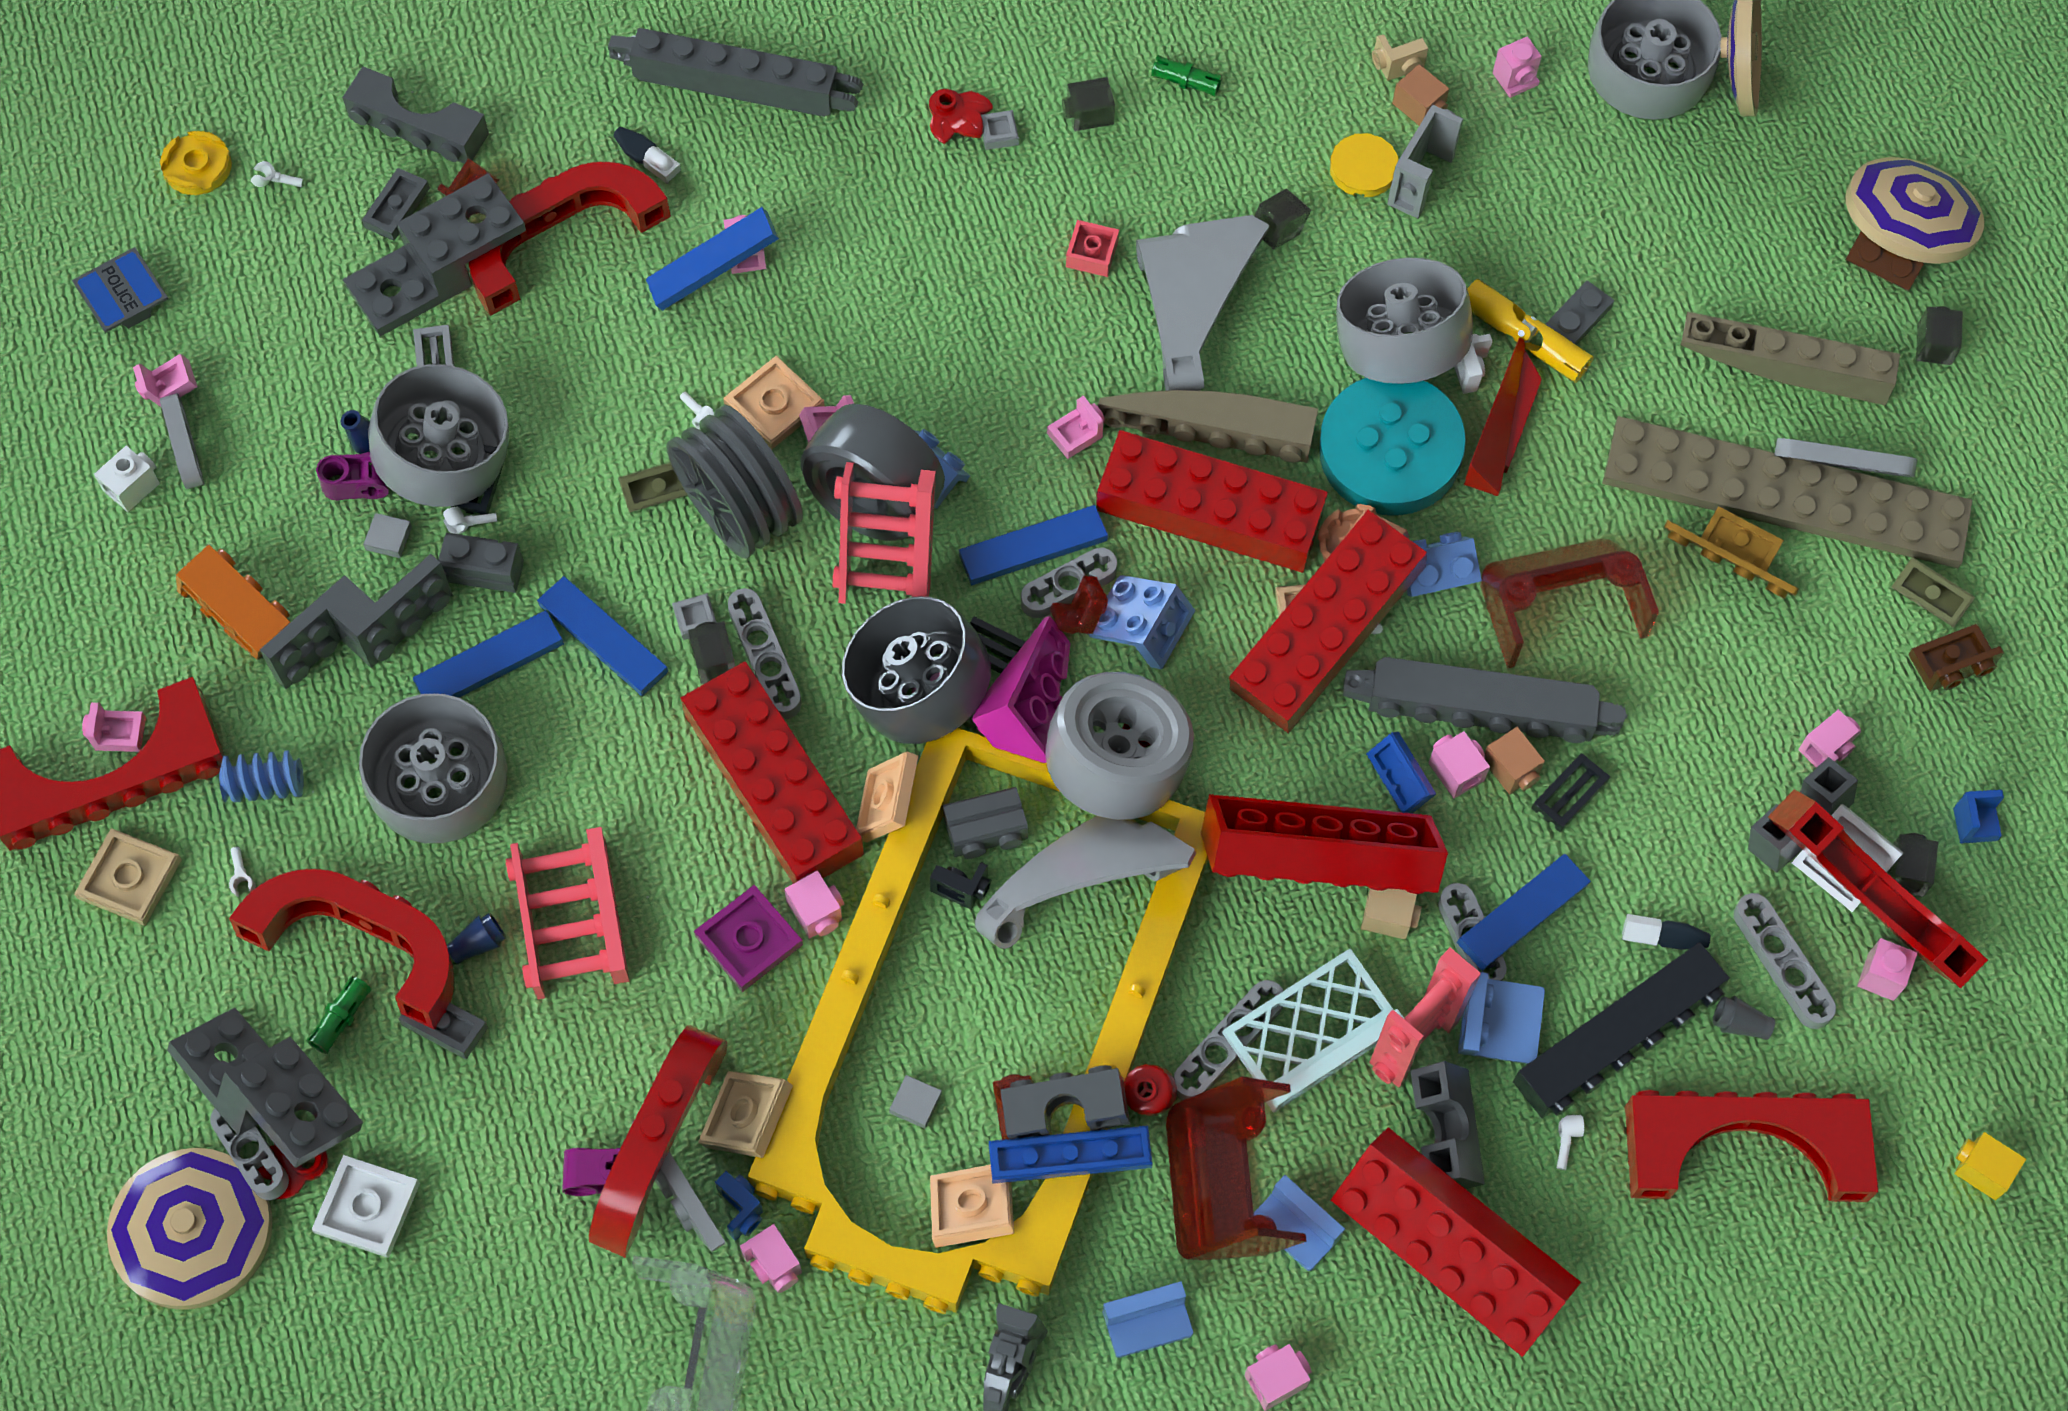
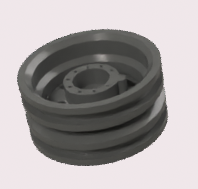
(735, 481)

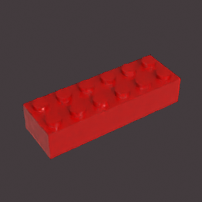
(1211, 501)
(1328, 621)
(772, 775)
(1323, 844)
(1455, 1241)

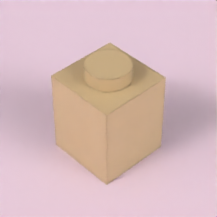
(1391, 912)

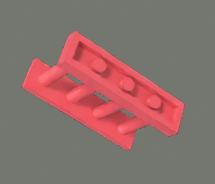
(917, 525)
(603, 924)
(1440, 1007)

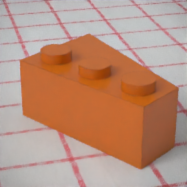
(232, 599)

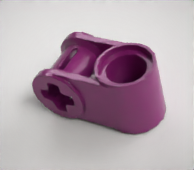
(356, 478)
(586, 1170)

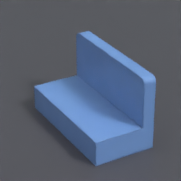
(1299, 1213)
(1147, 1320)

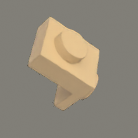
(1398, 60)

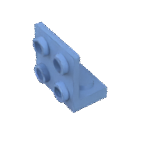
(1145, 616)
(1502, 1021)

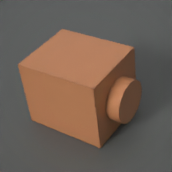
(1418, 92)
(1514, 761)

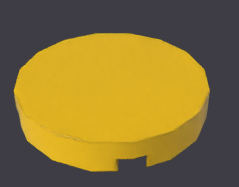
(196, 163)
(1363, 164)

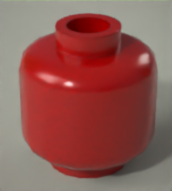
(1163, 1091)

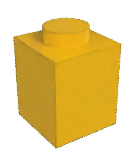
(1988, 1165)

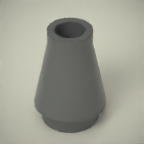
(1740, 1018)

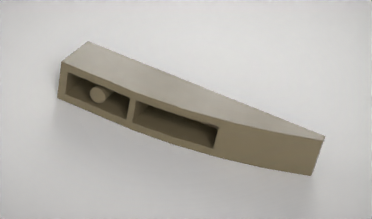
(1795, 358)
(1218, 419)

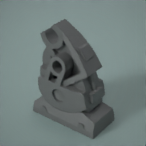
(1011, 1356)

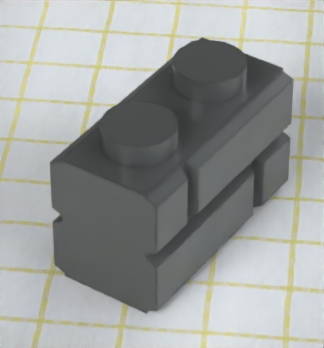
(481, 562)
(985, 823)

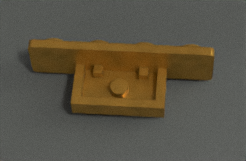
(1738, 543)

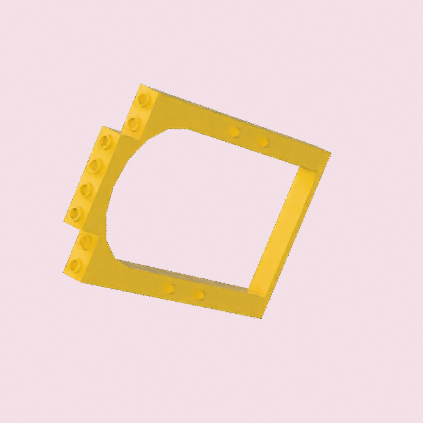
(791, 1159)

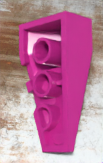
(1026, 694)

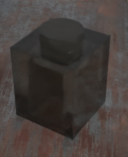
(1089, 104)
(1284, 215)
(1939, 335)
(711, 650)
(1916, 865)

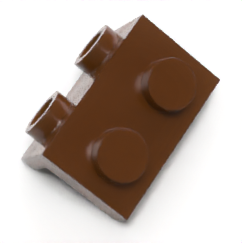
(1883, 263)
(1955, 657)

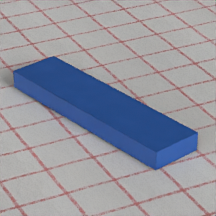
(712, 258)
(1033, 545)
(602, 636)
(491, 658)
(1523, 912)
(1070, 1154)

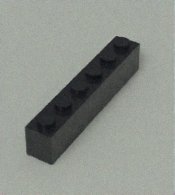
(1621, 1030)

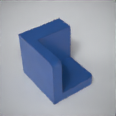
(1978, 817)

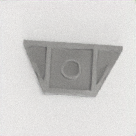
(686, 1204)

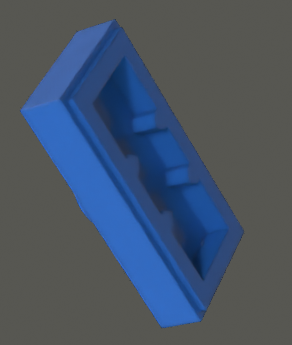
(1401, 773)

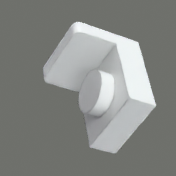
(1472, 366)

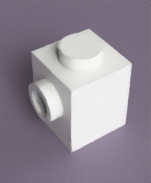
(127, 477)

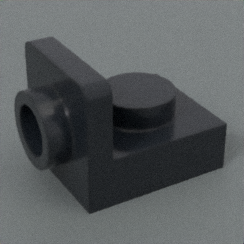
(956, 886)

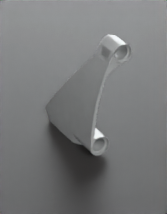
(1189, 285)
(1081, 858)

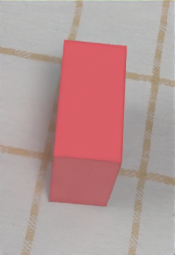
(1092, 248)

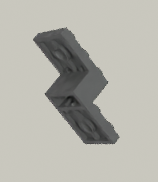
(434, 254)
(363, 625)
(265, 1086)

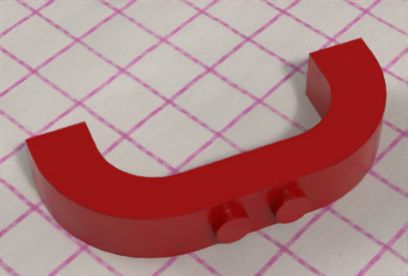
(558, 200)
(310, 892)
(622, 1202)

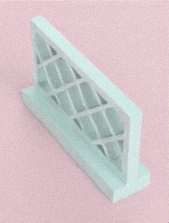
(1331, 1058)

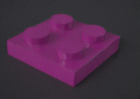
(748, 938)

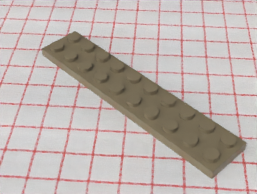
(1788, 492)

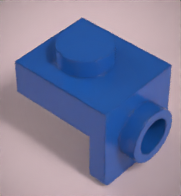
(740, 1195)

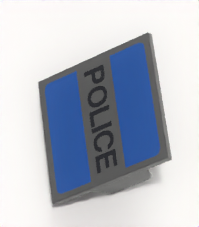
(120, 291)

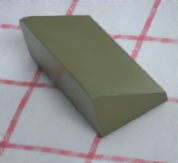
(650, 486)
(1933, 592)

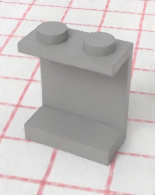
(1411, 180)

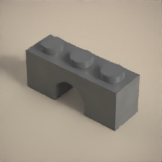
(1829, 787)
(1447, 1099)
(1031, 1105)

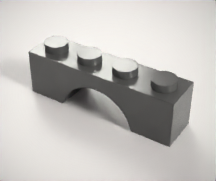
(452, 132)

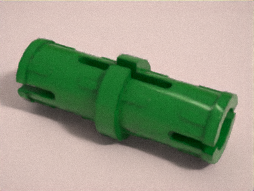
(1186, 75)
(339, 1014)

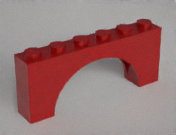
(177, 753)
(1876, 890)
(1828, 1131)

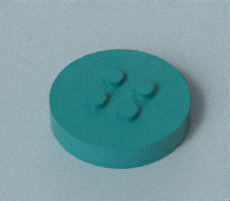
(1392, 445)

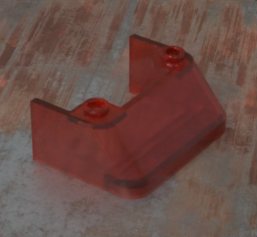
(1513, 585)
(1213, 1173)

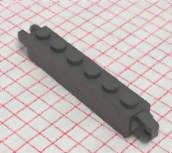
(736, 72)
(1484, 699)

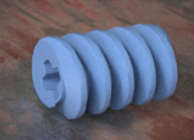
(261, 777)

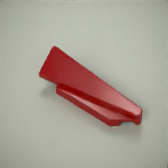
(1504, 423)

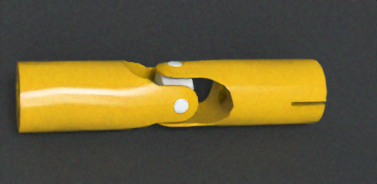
(1512, 320)

